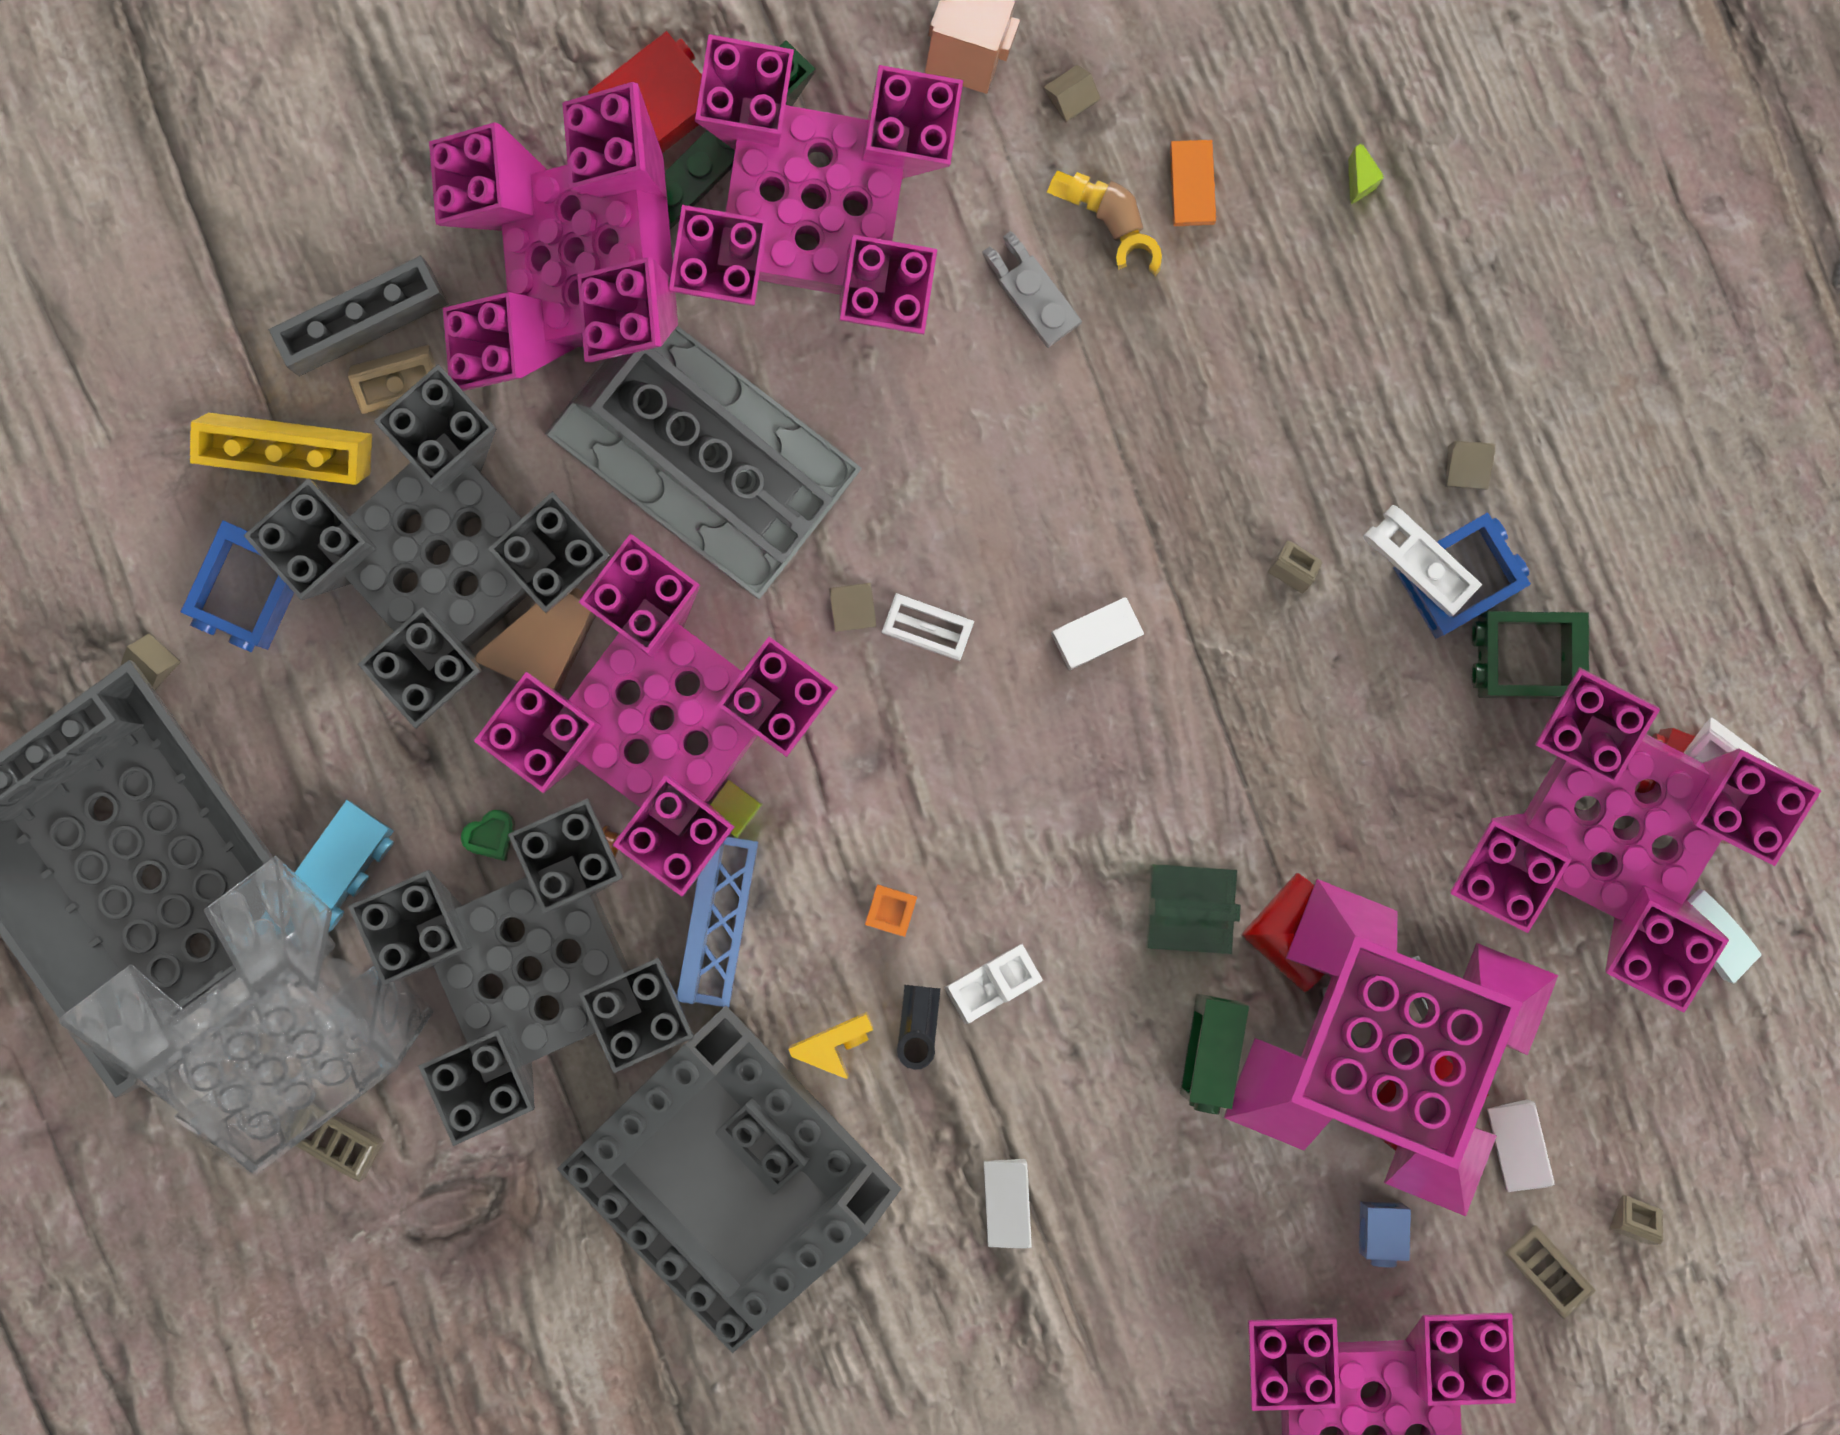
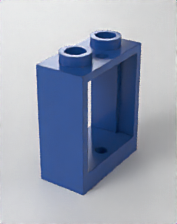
(1512, 566)
(271, 613)

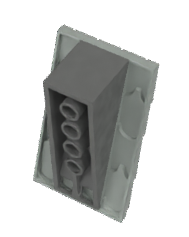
(706, 456)

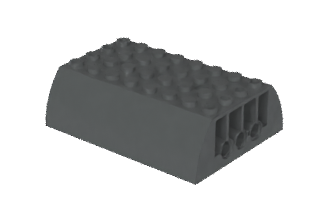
(75, 882)

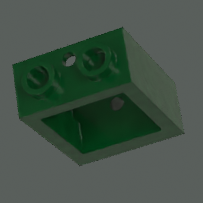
(1573, 652)
(1213, 1053)

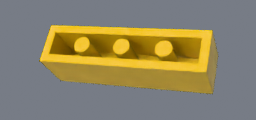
(280, 448)

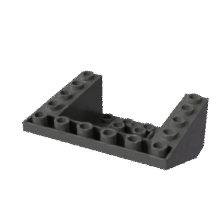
(731, 1180)

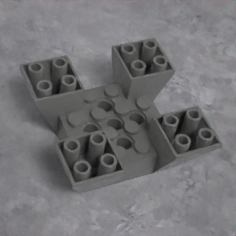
(429, 653)
(426, 927)

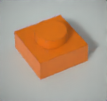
(891, 910)

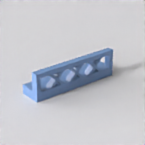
(700, 926)

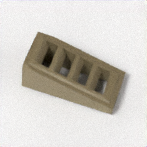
(365, 1159)
(1574, 1299)

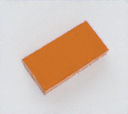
(1192, 183)

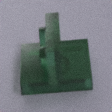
(1192, 909)

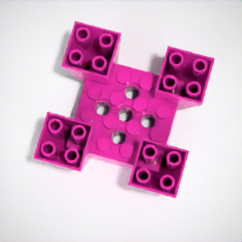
(904, 136)
(578, 240)
(549, 735)
(1603, 753)
(1429, 1117)
(1420, 1379)

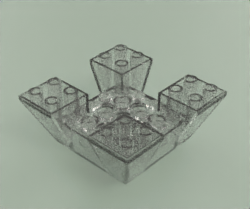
(269, 1043)

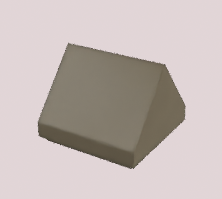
(1072, 92)
(1295, 567)
(152, 659)
(1638, 1221)

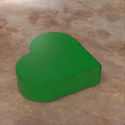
(489, 835)

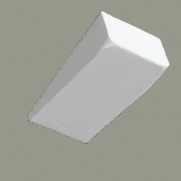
(1097, 633)

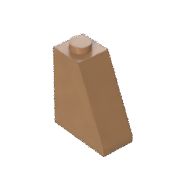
(541, 642)

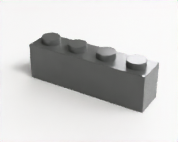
(358, 316)

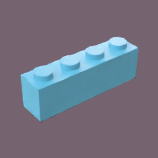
(343, 855)

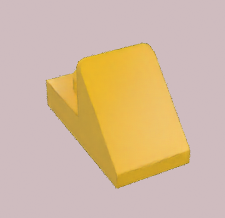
(821, 1048)

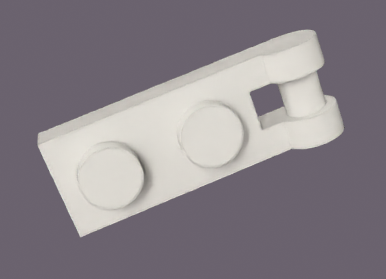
(1423, 561)

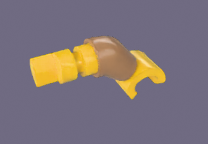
(1115, 207)

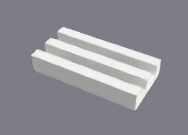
(894, 615)

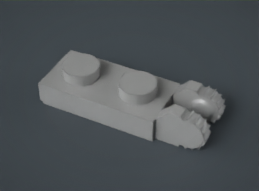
(1033, 292)

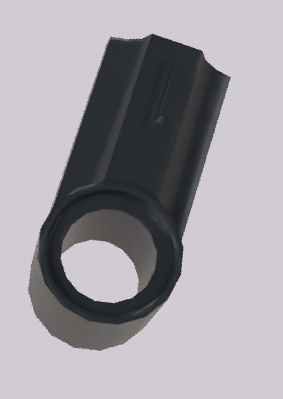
(918, 1020)

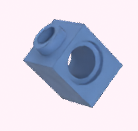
(1384, 1233)

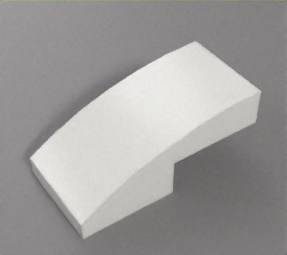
(993, 984)

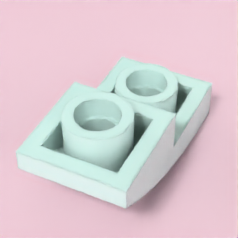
(1740, 950)

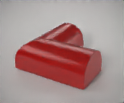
(1276, 927)

